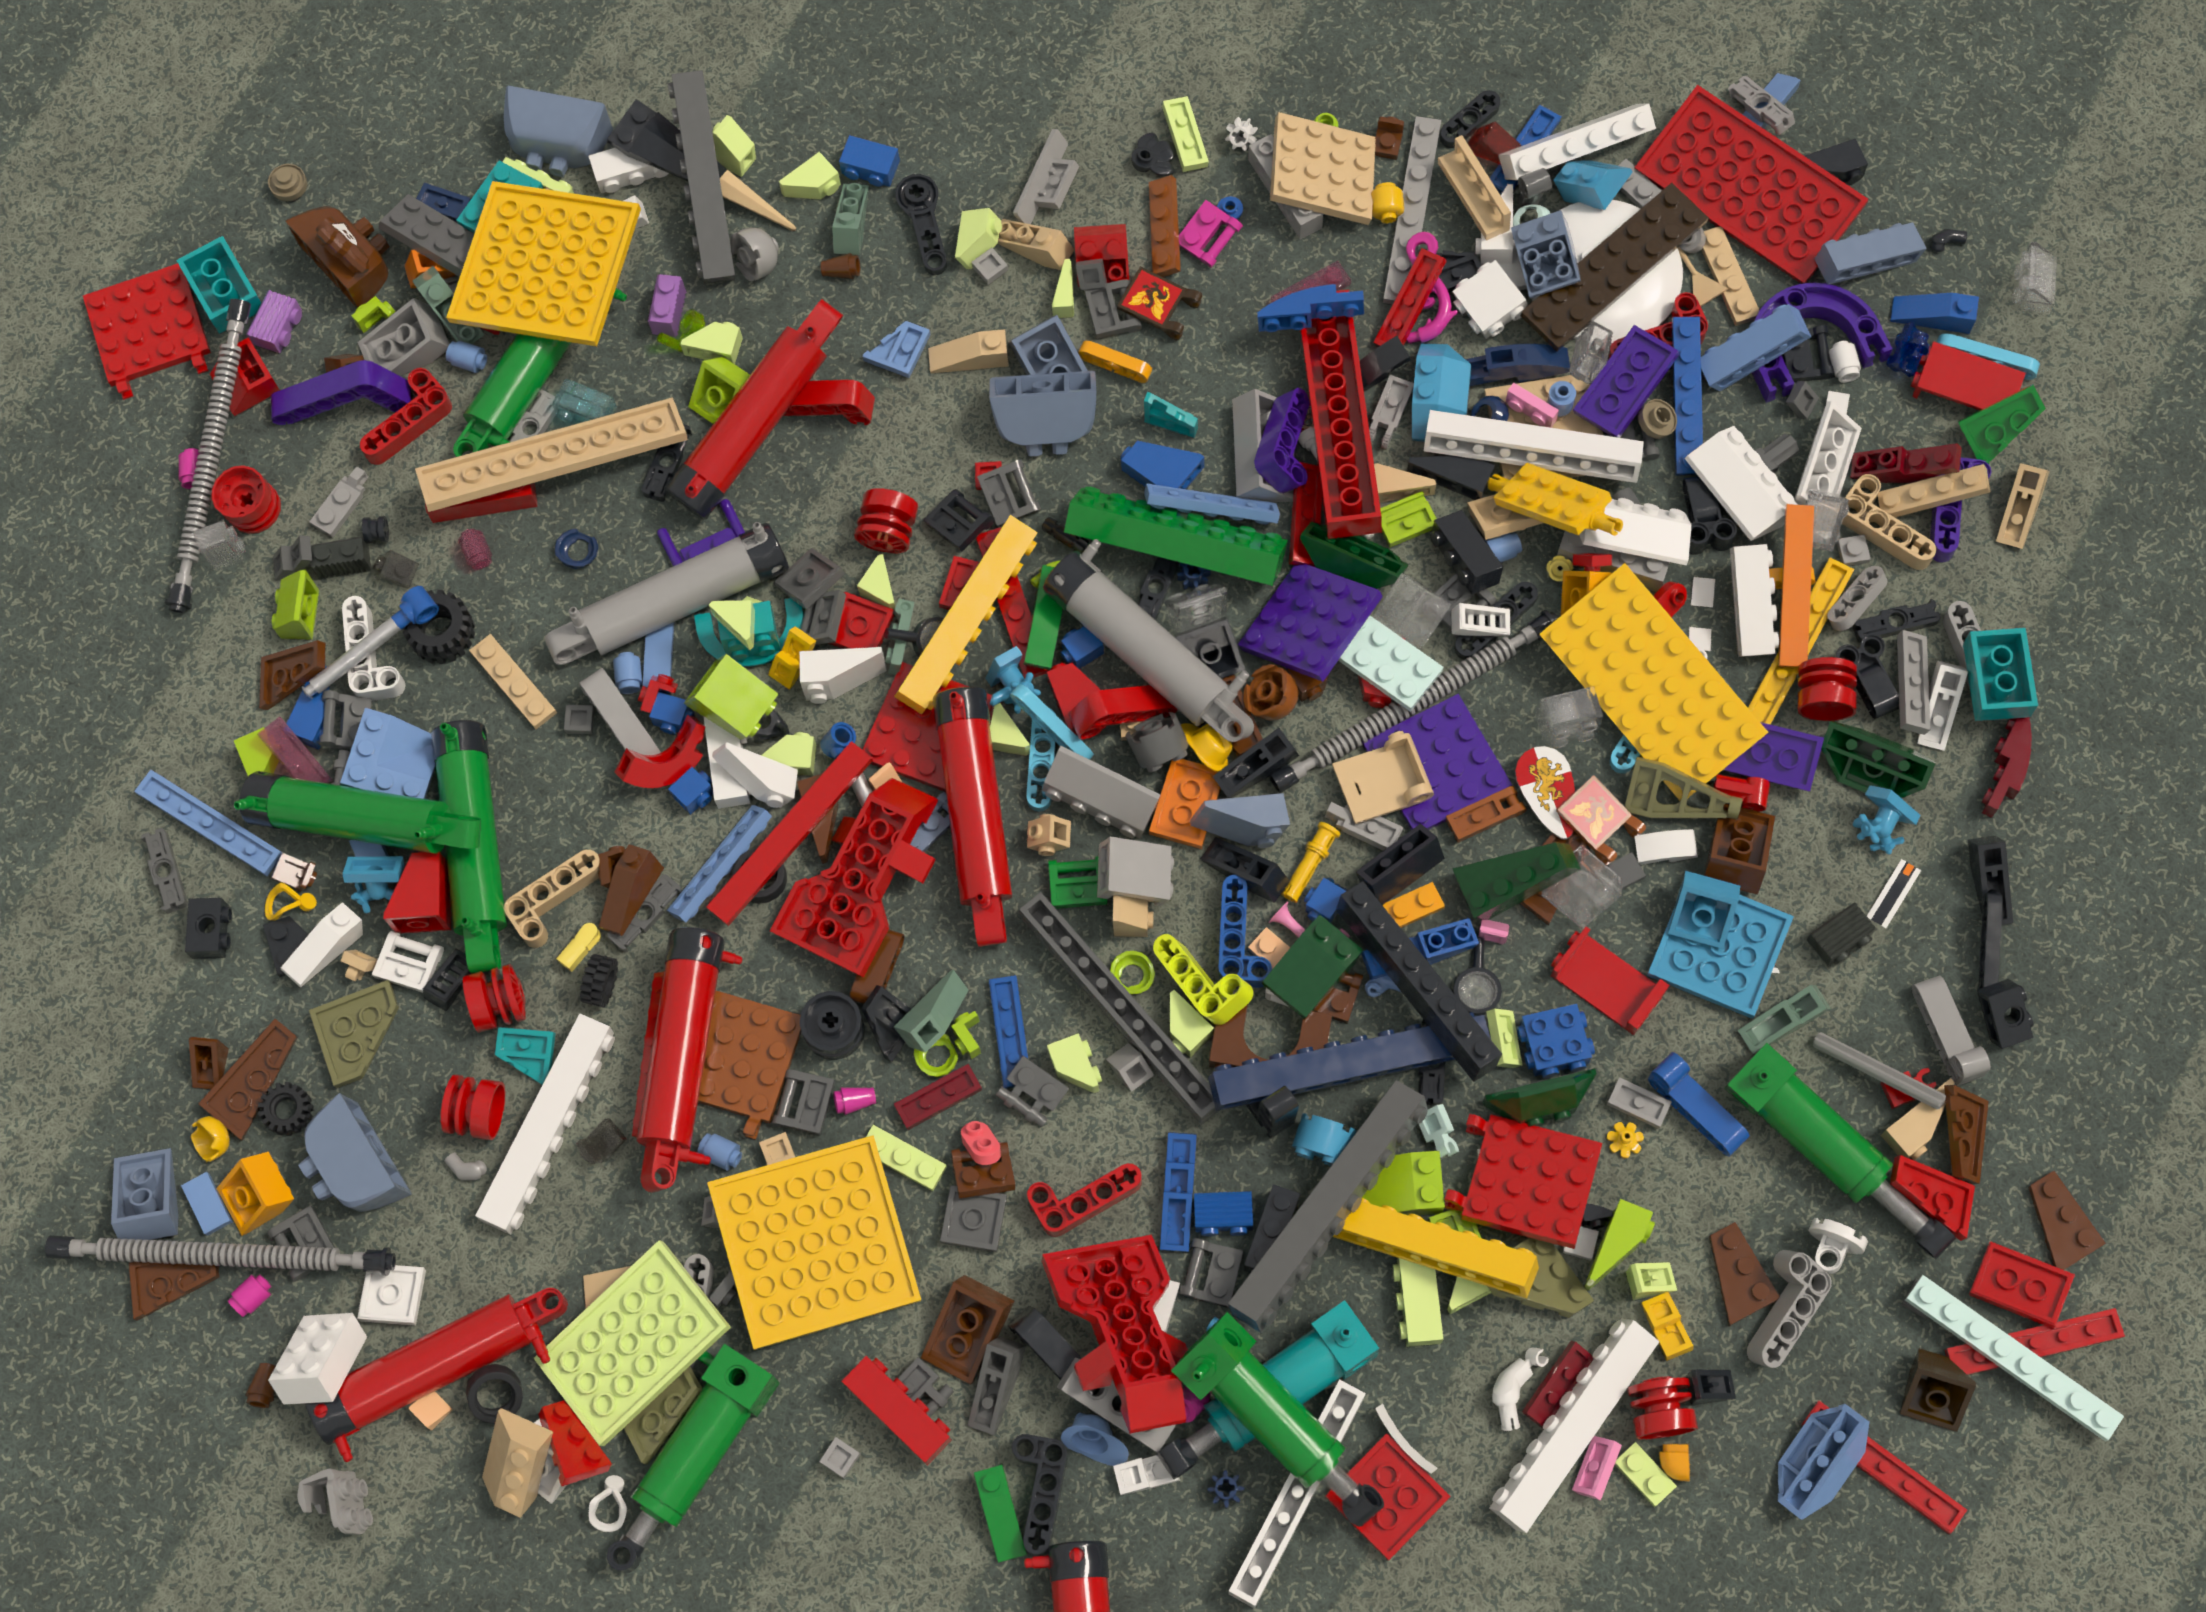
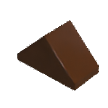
(207, 1061)

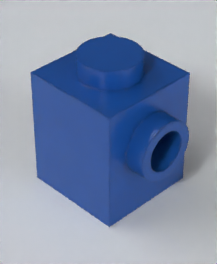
(1081, 647)
(669, 713)
(692, 790)
(1323, 900)

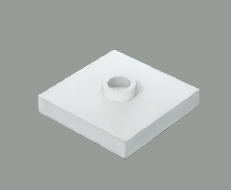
(392, 1297)

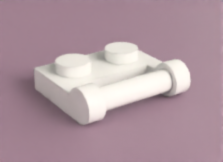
(405, 970)

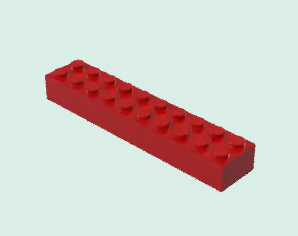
(1341, 428)

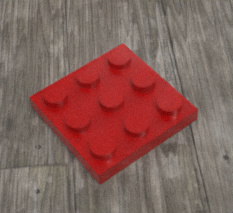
(1407, 1494)

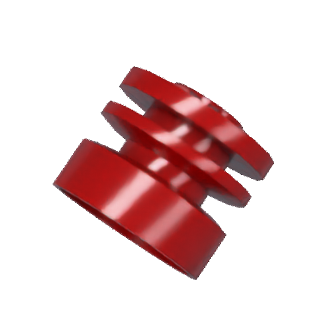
(234, 493)
(886, 520)
(1827, 689)
(492, 998)
(473, 1107)
(1662, 1408)

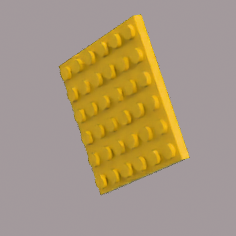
(544, 263)
(813, 1242)

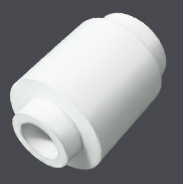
(1845, 361)

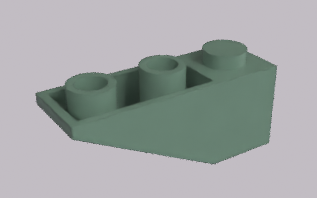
(850, 219)
(439, 297)
(933, 1013)

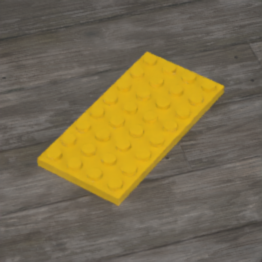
(1653, 679)

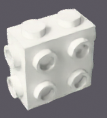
(1489, 300)

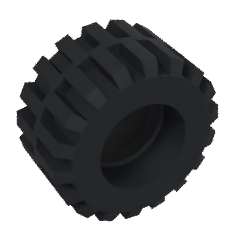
(451, 641)

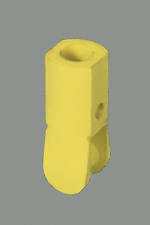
(579, 946)

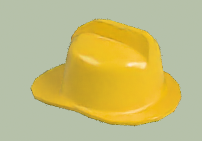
(1208, 745)

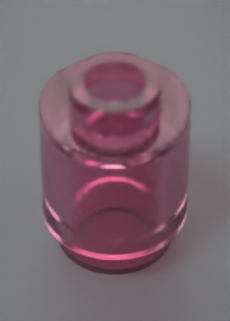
(475, 549)

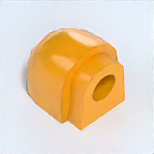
(1675, 1461)

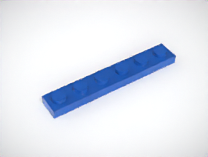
(1687, 391)

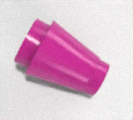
(853, 1099)

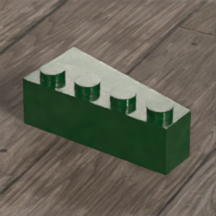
(1512, 878)

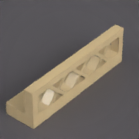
(1475, 190)

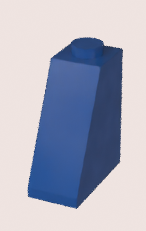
(1161, 465)

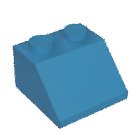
(1591, 182)
(1704, 909)

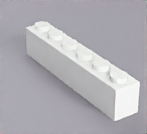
(1577, 141)

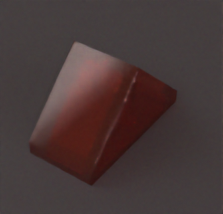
(1491, 141)

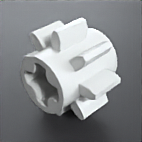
(1234, 137)

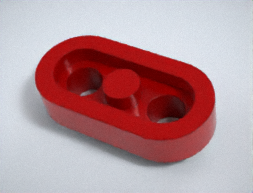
(1671, 597)

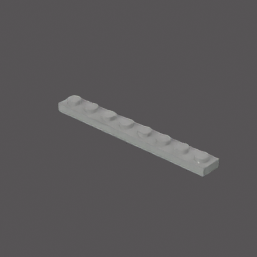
(1415, 198)

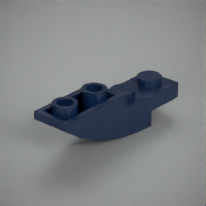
(1520, 361)

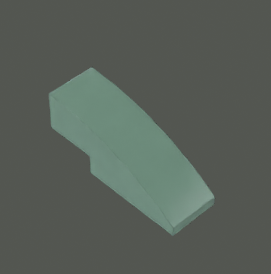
(1784, 1018)

